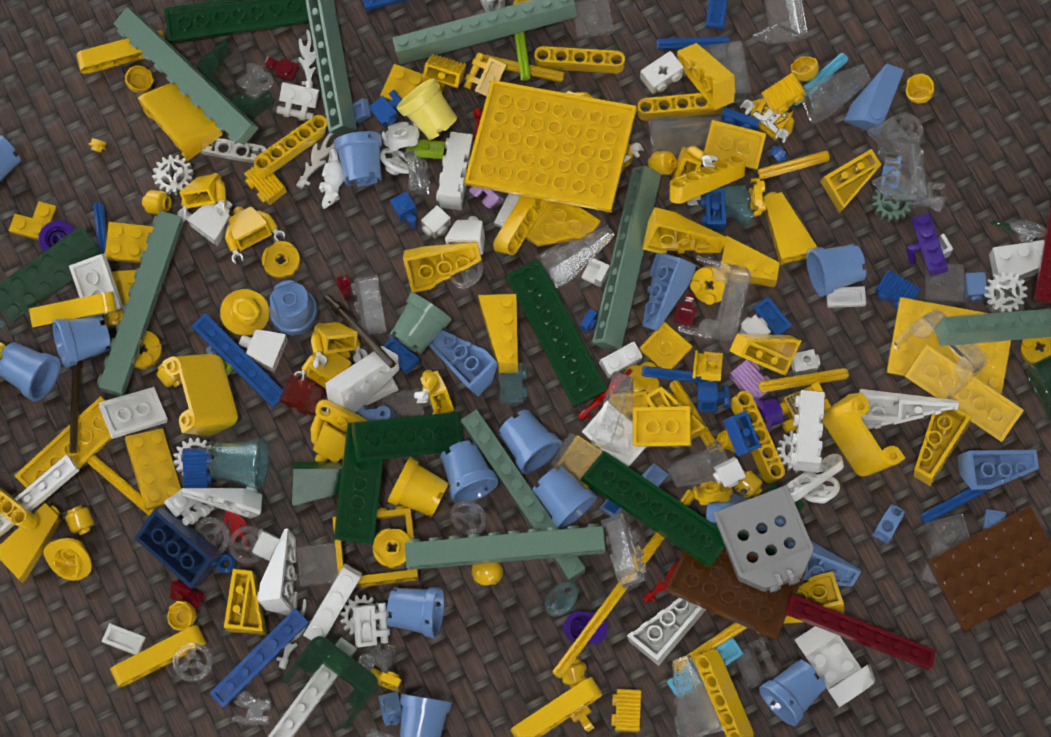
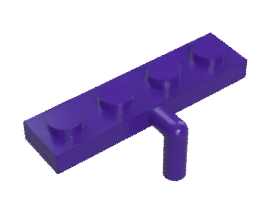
(928, 244)

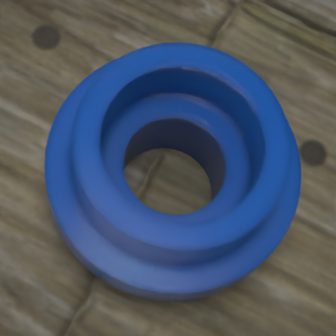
(778, 153)
(226, 557)

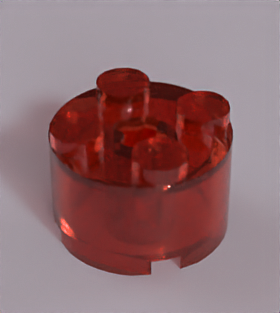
(301, 395)

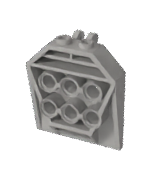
(763, 510)

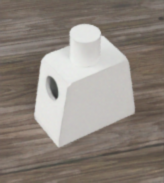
(210, 223)
(467, 231)
(265, 348)

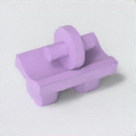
(490, 200)

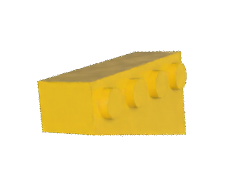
(708, 75)
(939, 442)

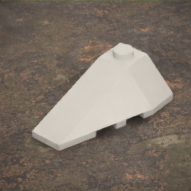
(235, 500)
(277, 584)

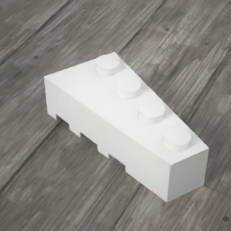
(455, 163)
(1018, 258)
(361, 381)
(808, 431)
(665, 630)

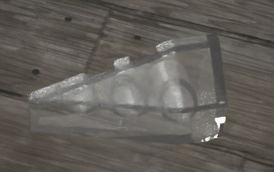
(832, 92)
(678, 132)
(567, 261)
(615, 422)
(694, 707)

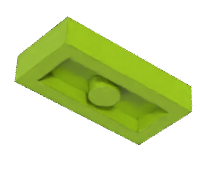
(429, 149)

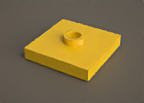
(665, 347)

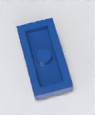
(738, 119)
(773, 317)

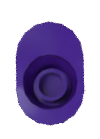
(577, 622)

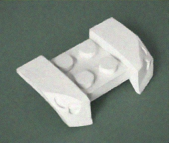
(835, 664)

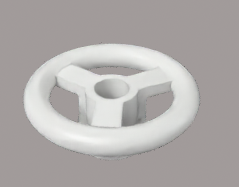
(394, 164)
(821, 493)

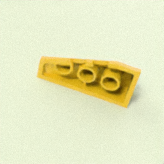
(674, 232)
(434, 264)
(821, 590)

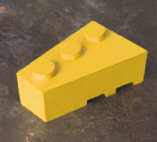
(850, 178)
(763, 268)
(767, 350)
(663, 398)
(243, 610)

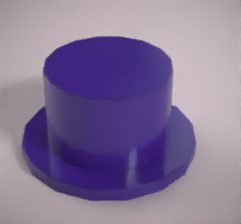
(53, 232)
(770, 412)

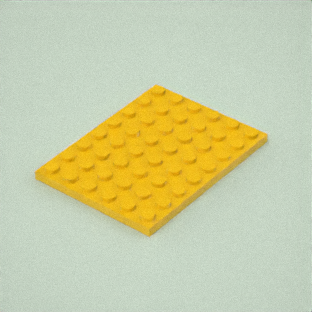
(550, 145)

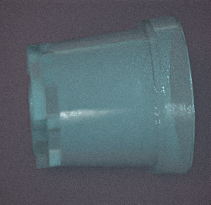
(241, 462)

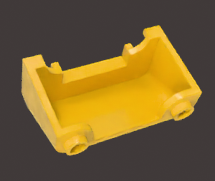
(180, 119)
(206, 393)
(854, 438)

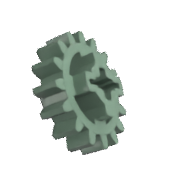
(888, 209)

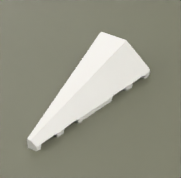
(899, 408)

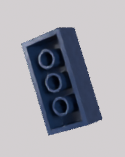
(178, 546)

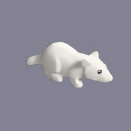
(333, 179)

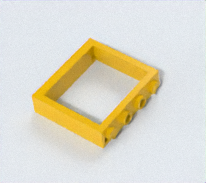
(390, 577)

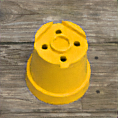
(418, 489)

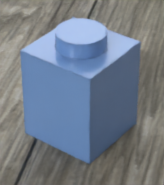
(975, 286)

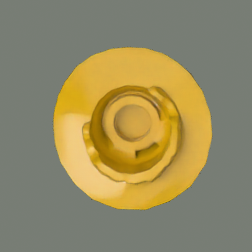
(244, 312)
(68, 559)

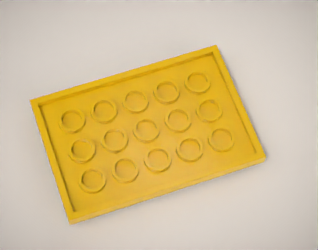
(903, 358)

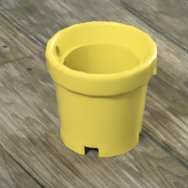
(428, 109)

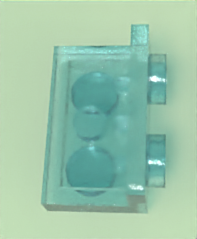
(512, 387)

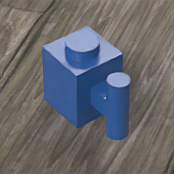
(384, 110)
(405, 209)
(709, 397)

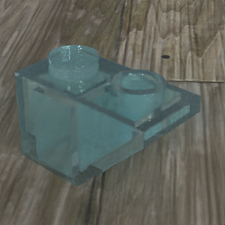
(737, 204)

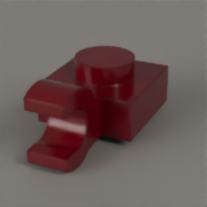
(284, 69)
(344, 286)
(685, 312)
(181, 592)

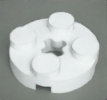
(400, 136)

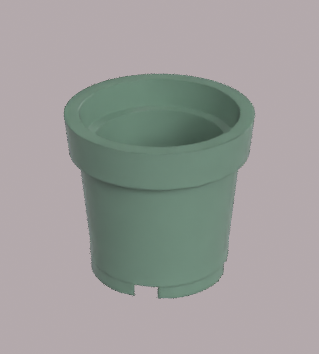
(419, 323)

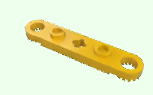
(337, 415)

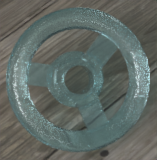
(564, 602)

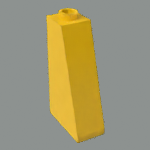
(786, 229)
(25, 547)

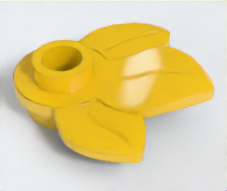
(643, 383)

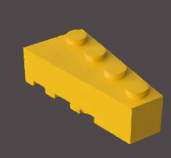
(500, 320)

